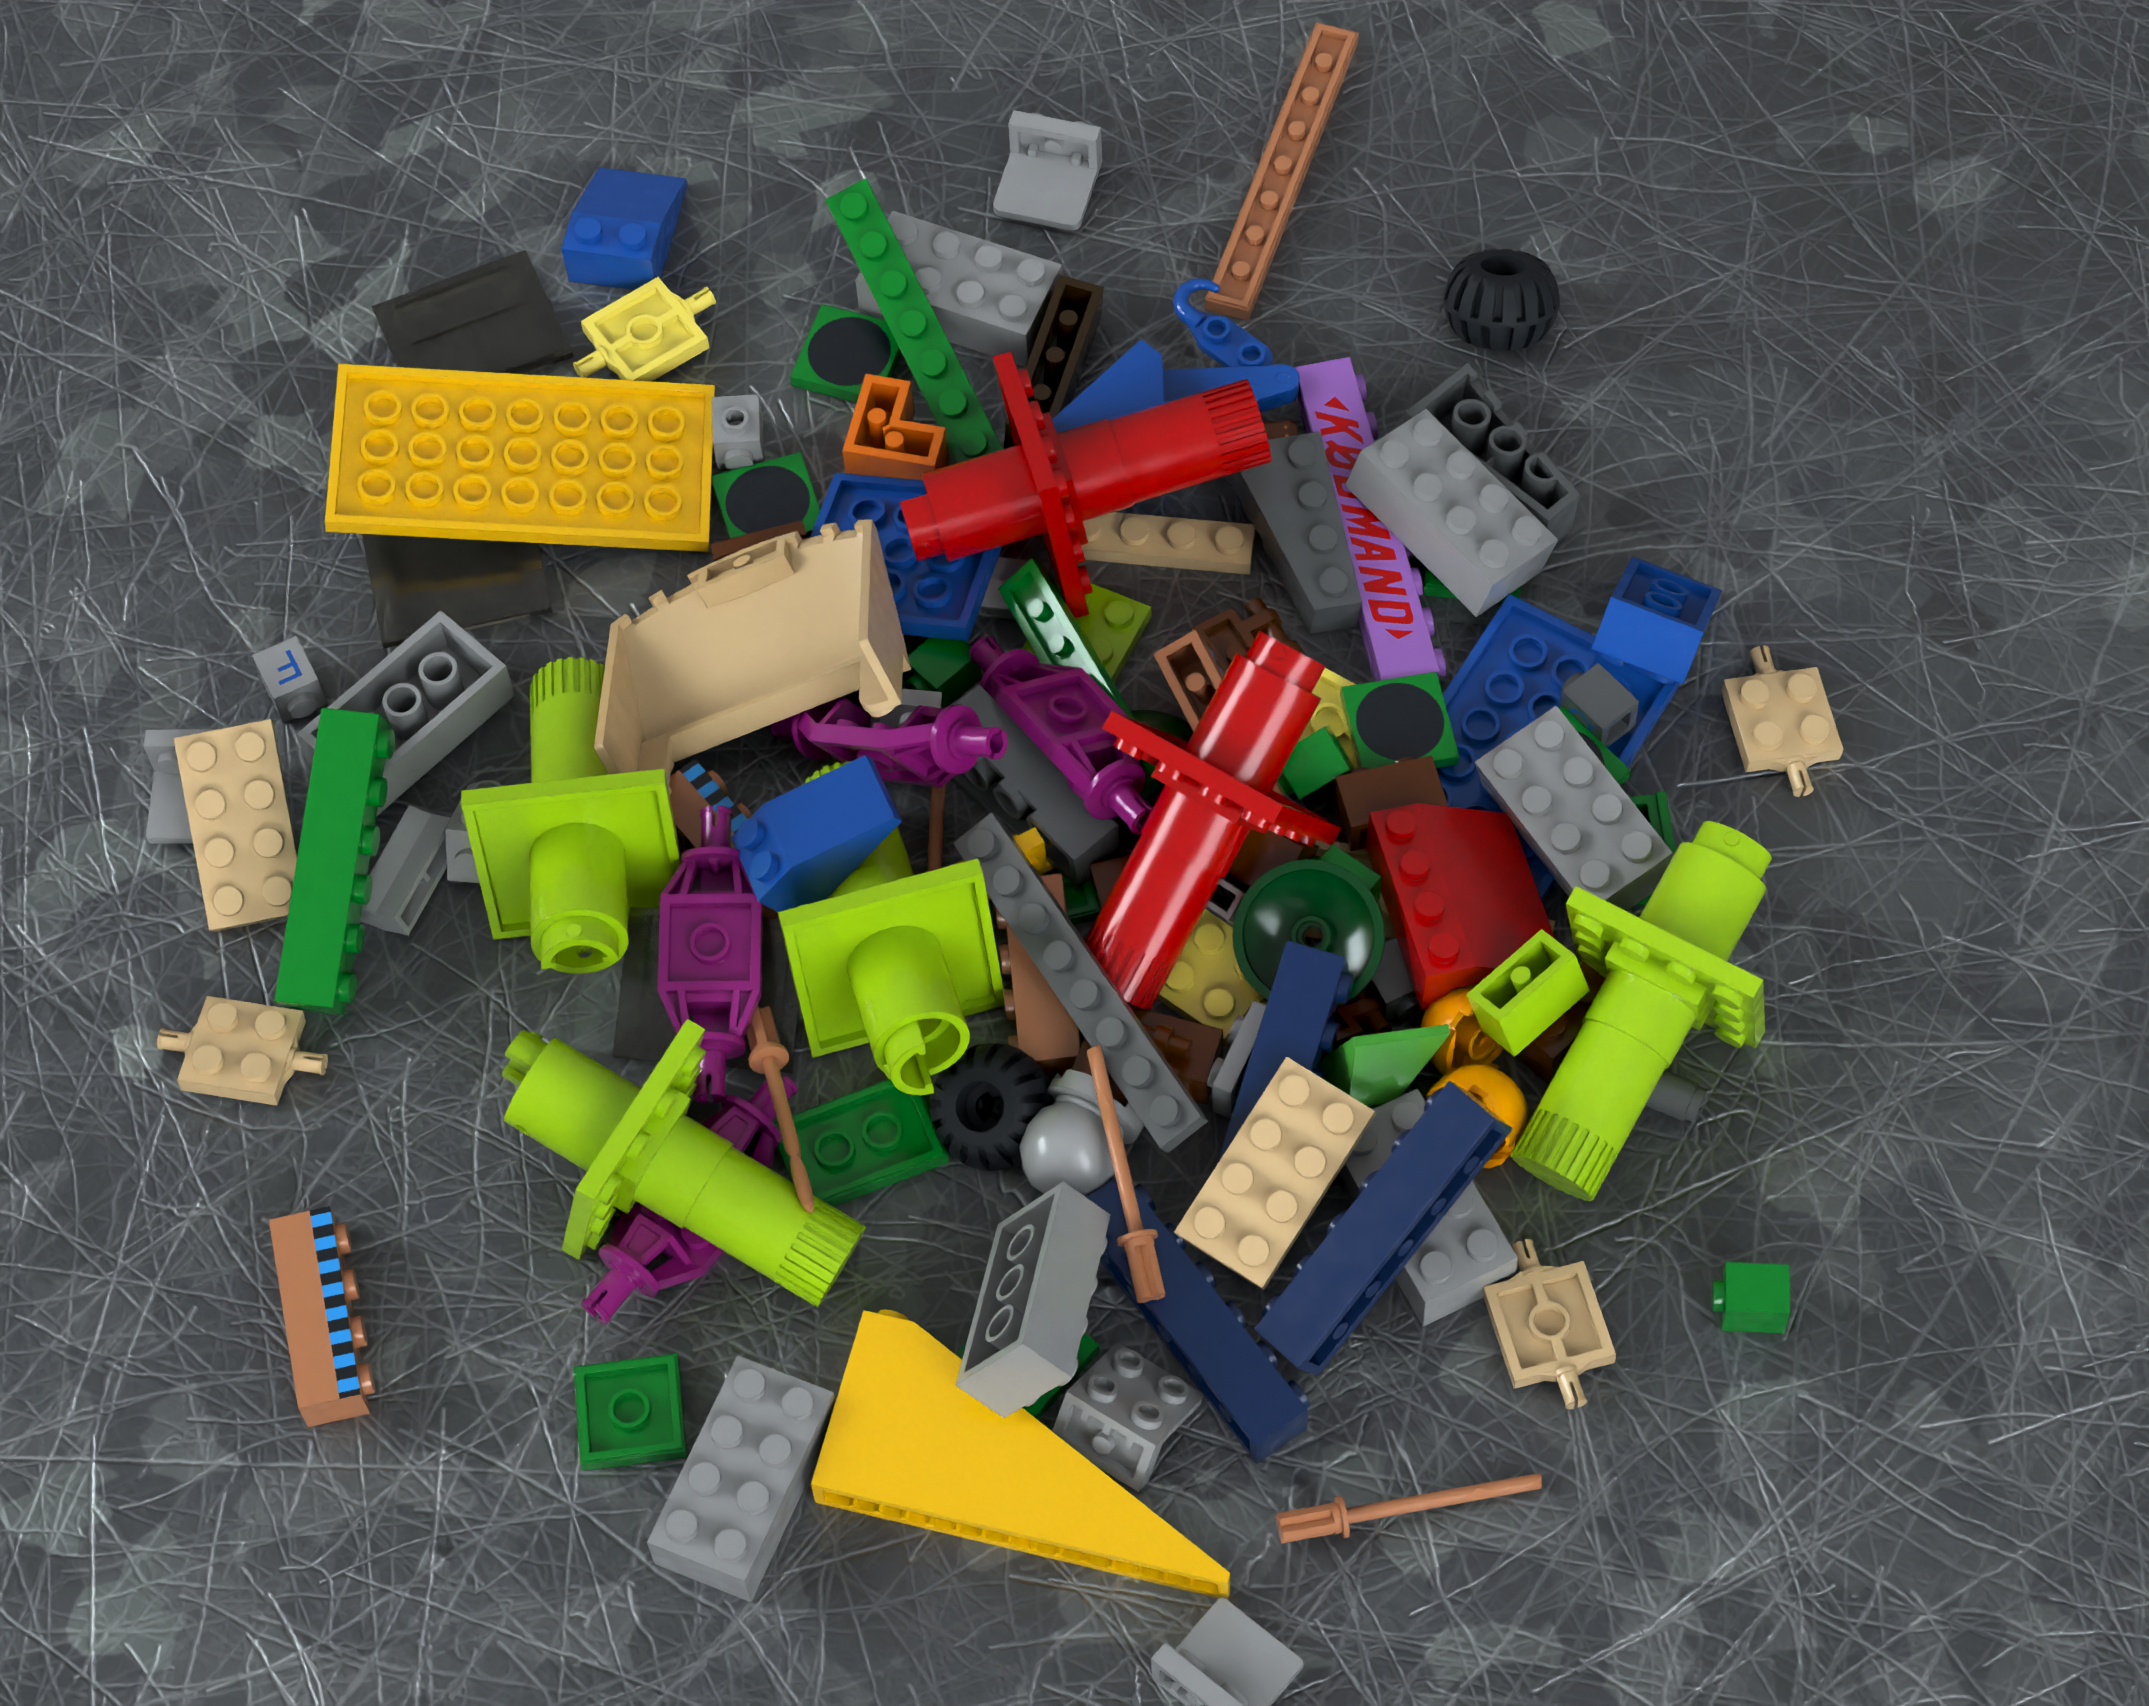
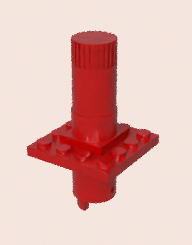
(1079, 474)
(1209, 803)

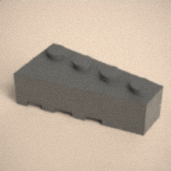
(1502, 447)
(1303, 530)
(1032, 792)

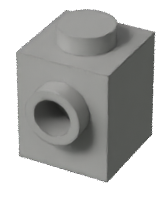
(737, 431)

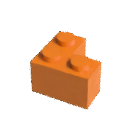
(885, 439)

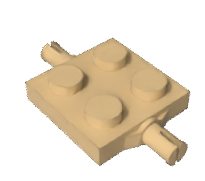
(1781, 720)
(242, 1050)
(1549, 1324)

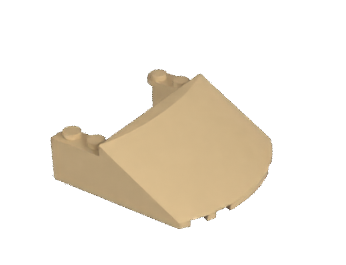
(751, 647)

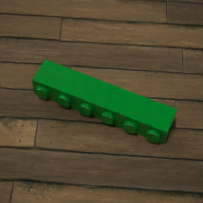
(334, 861)

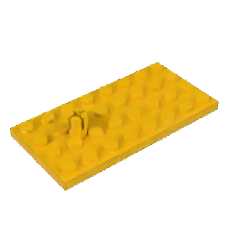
(520, 458)

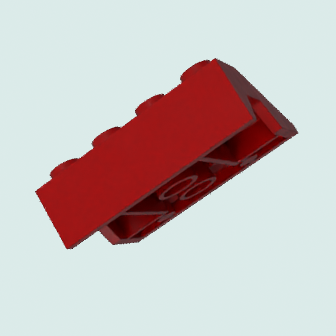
(1453, 892)

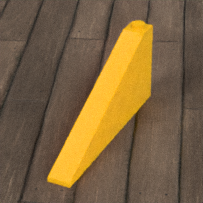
(941, 1461)

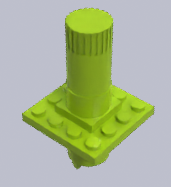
(575, 842)
(895, 962)
(1658, 983)
(651, 1153)

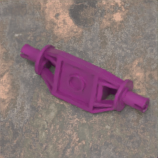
(1065, 719)
(923, 751)
(711, 950)
(645, 1234)

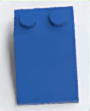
(622, 228)
(1656, 621)
(815, 835)

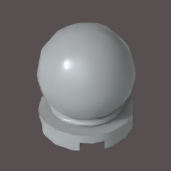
(1070, 1138)

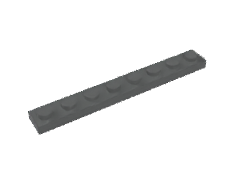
(1082, 984)

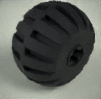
(1501, 299)
(965, 1096)

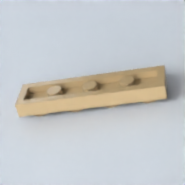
(1170, 542)

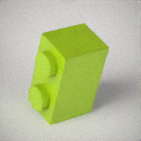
(1528, 992)

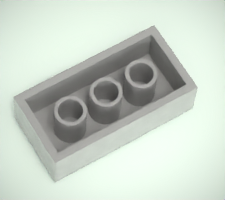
(978, 289)
(1451, 512)
(431, 693)
(1574, 812)
(1464, 1247)
(1034, 1301)
(742, 1479)

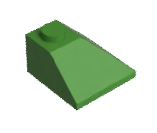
(1382, 1064)

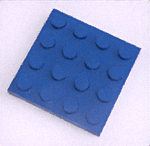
(929, 595)

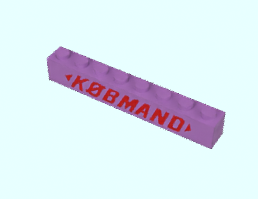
(1391, 615)

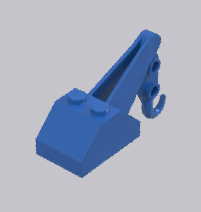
(1141, 383)

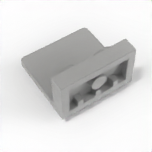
(167, 808)
(1124, 1414)
(1226, 1662)

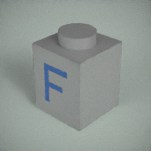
(289, 679)

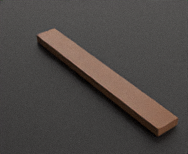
(1282, 171)

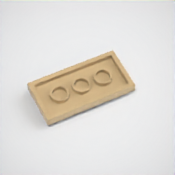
(239, 823)
(1275, 1173)

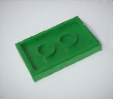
(865, 1142)

